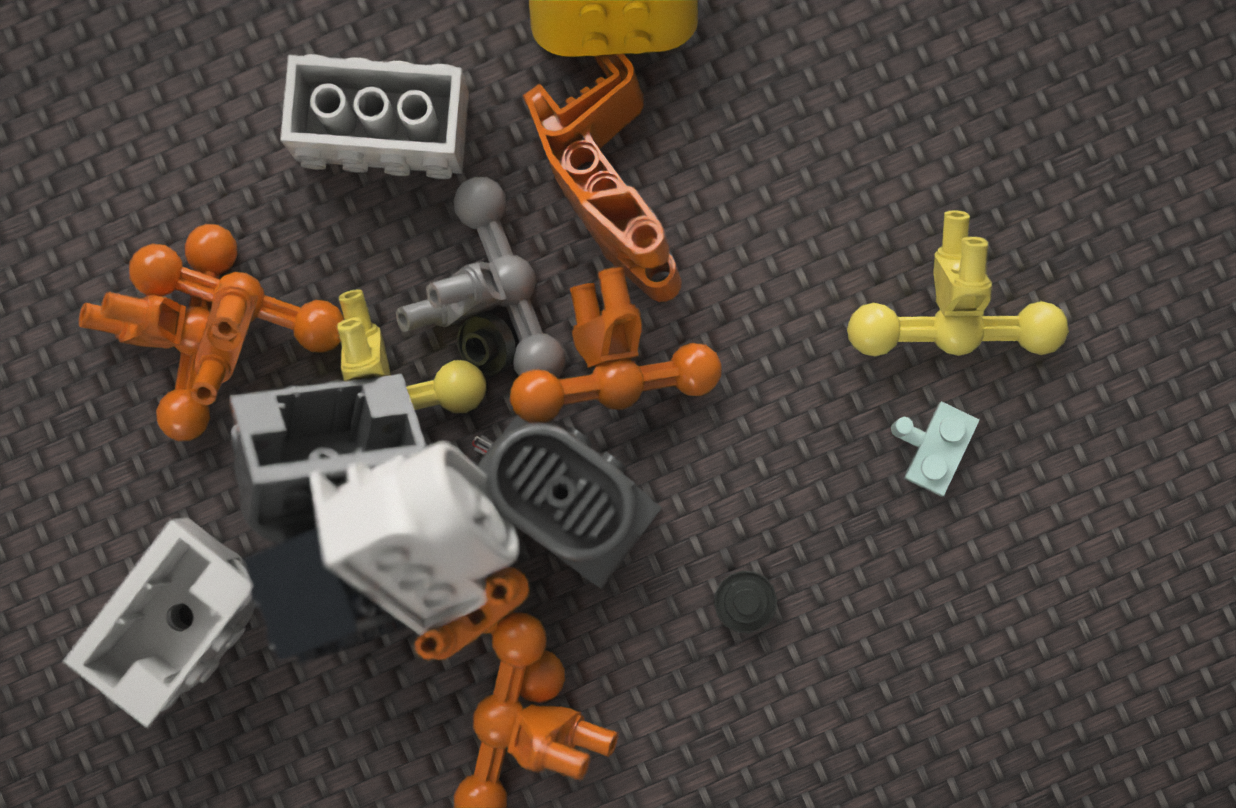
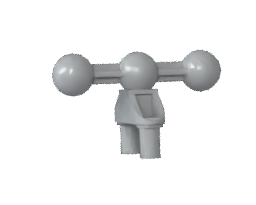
(482, 285)

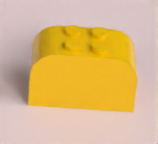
(612, 26)

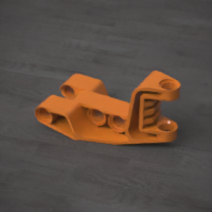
(608, 208)

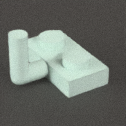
(938, 447)

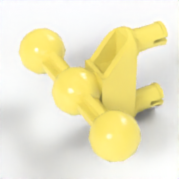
(962, 297)
(456, 386)

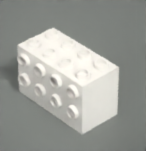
(375, 115)

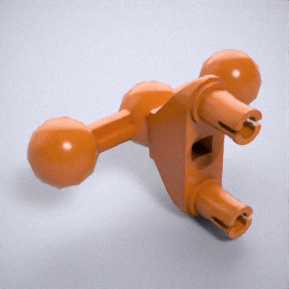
(235, 304)
(166, 324)
(609, 345)
(504, 593)
(535, 735)

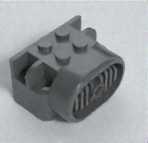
(309, 430)
(603, 506)

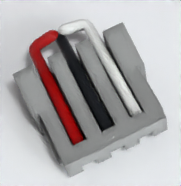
(482, 445)

